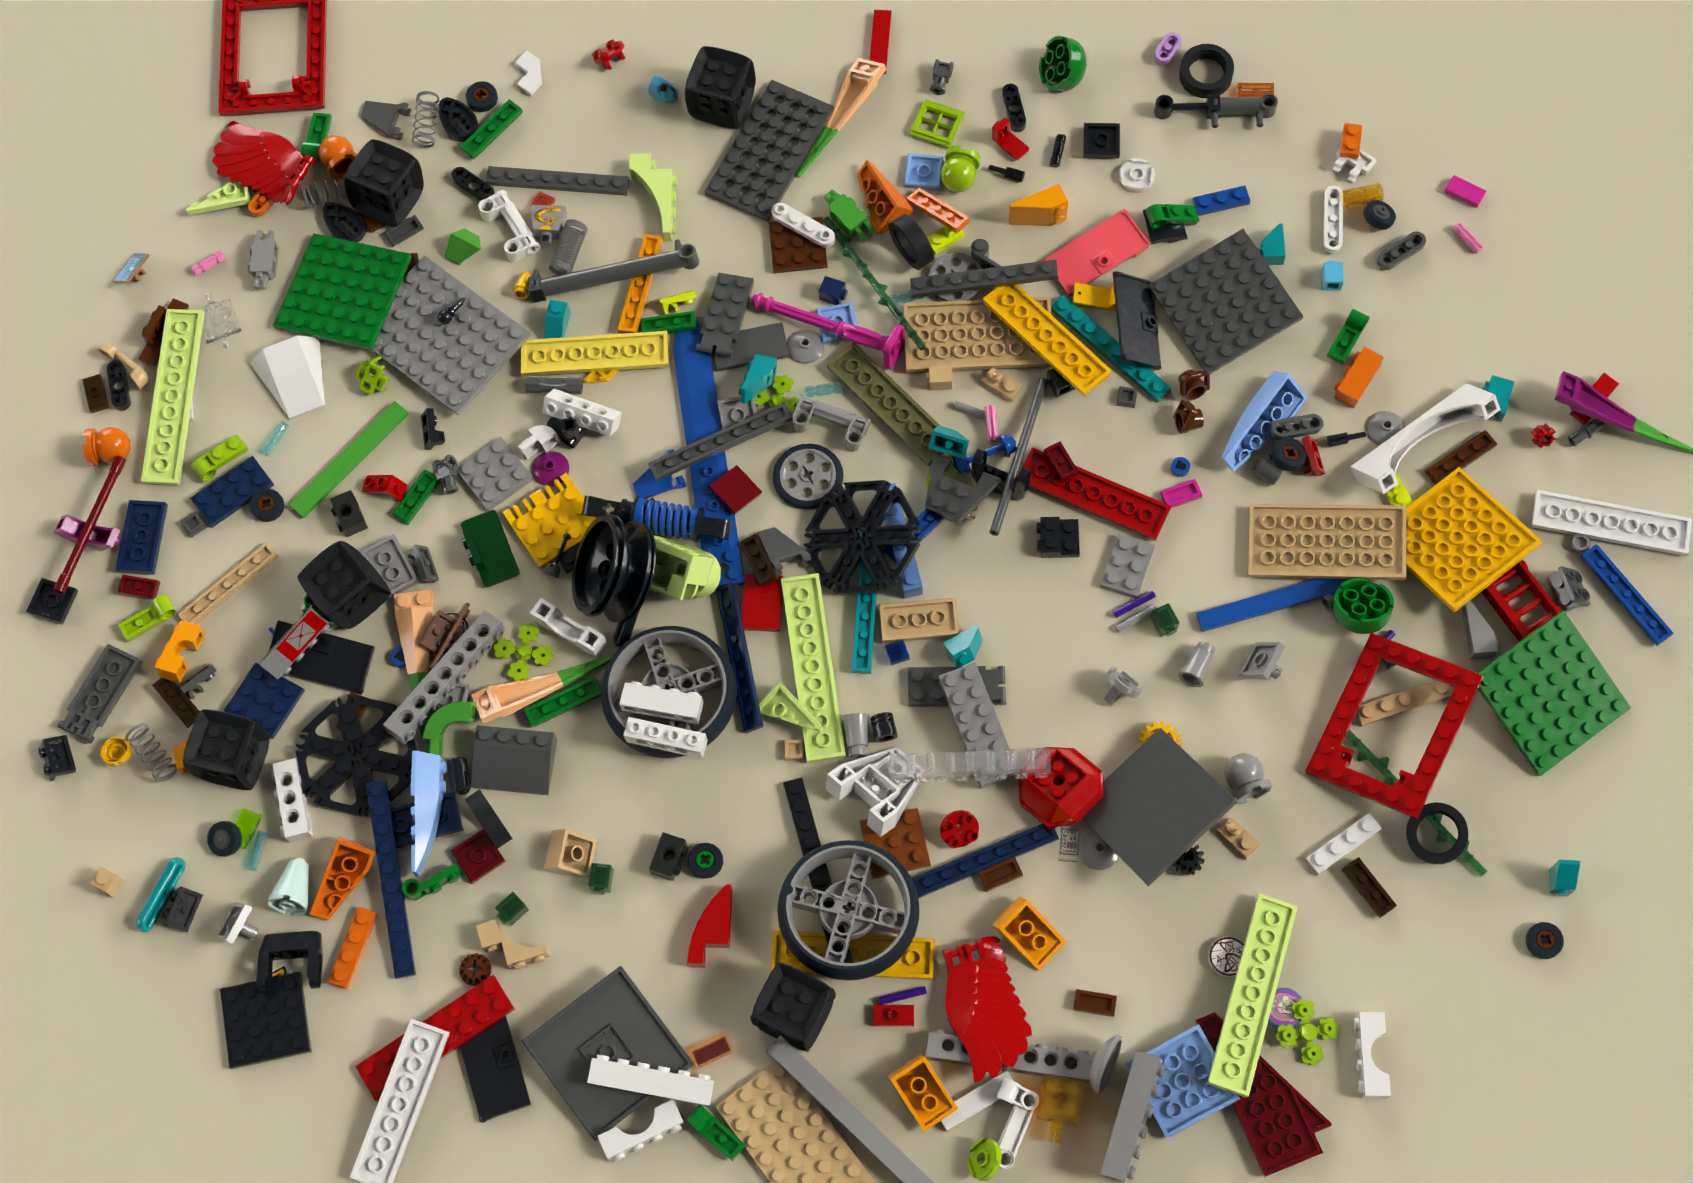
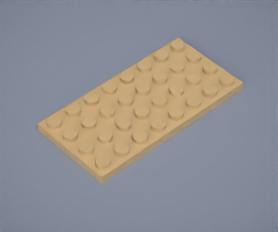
(966, 337)
(1327, 541)
(789, 1132)

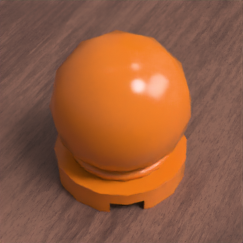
(336, 155)
(105, 445)

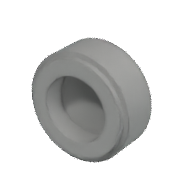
(1580, 543)

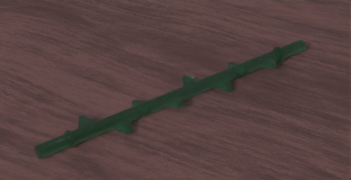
(879, 288)
(1434, 819)

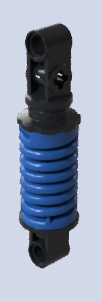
(661, 519)

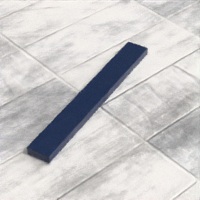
(739, 657)
(983, 859)

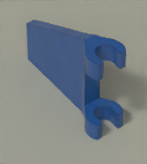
(647, 486)

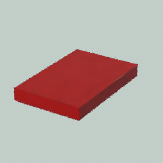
(761, 605)

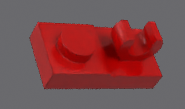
(1315, 462)

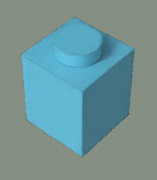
(1332, 276)

